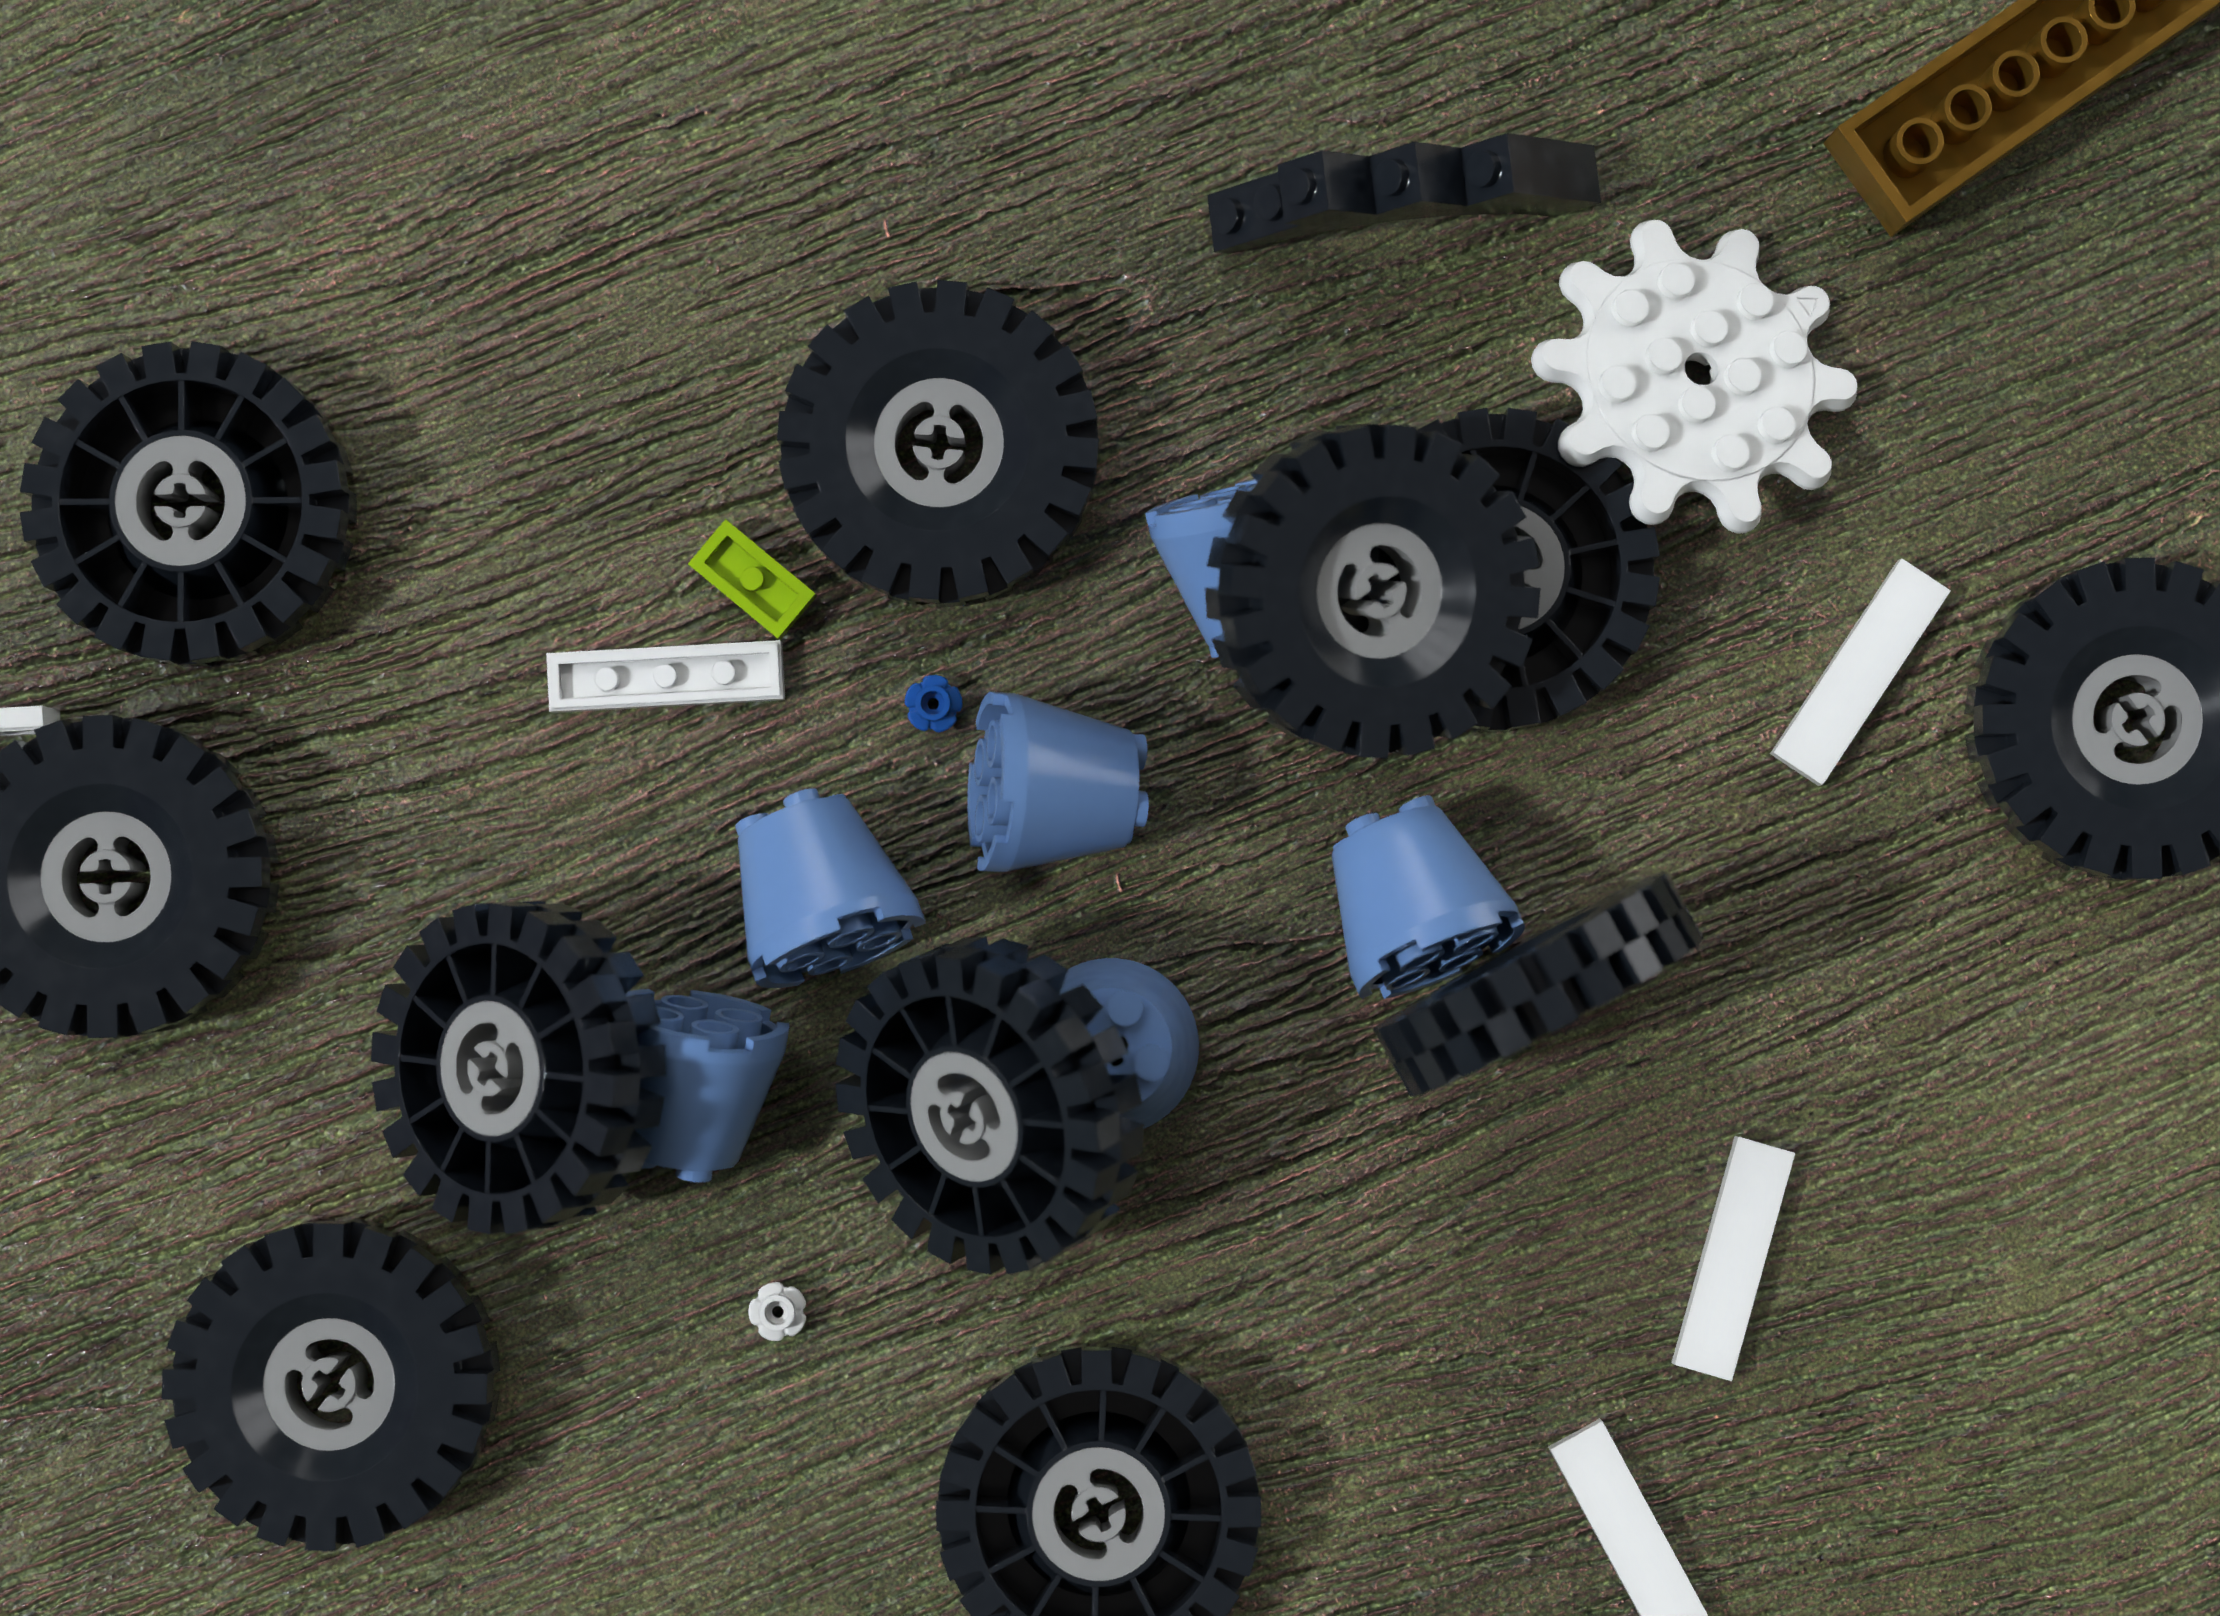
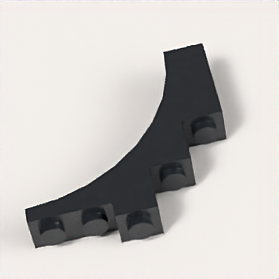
(1405, 183)

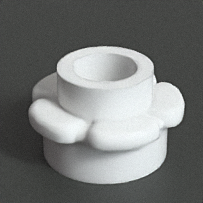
(774, 1327)

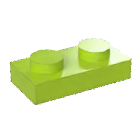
(752, 579)

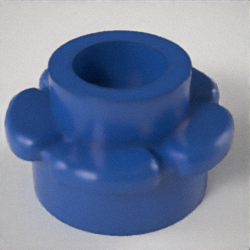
(949, 704)

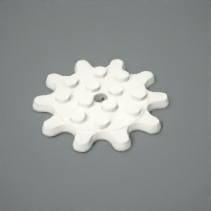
(1659, 421)

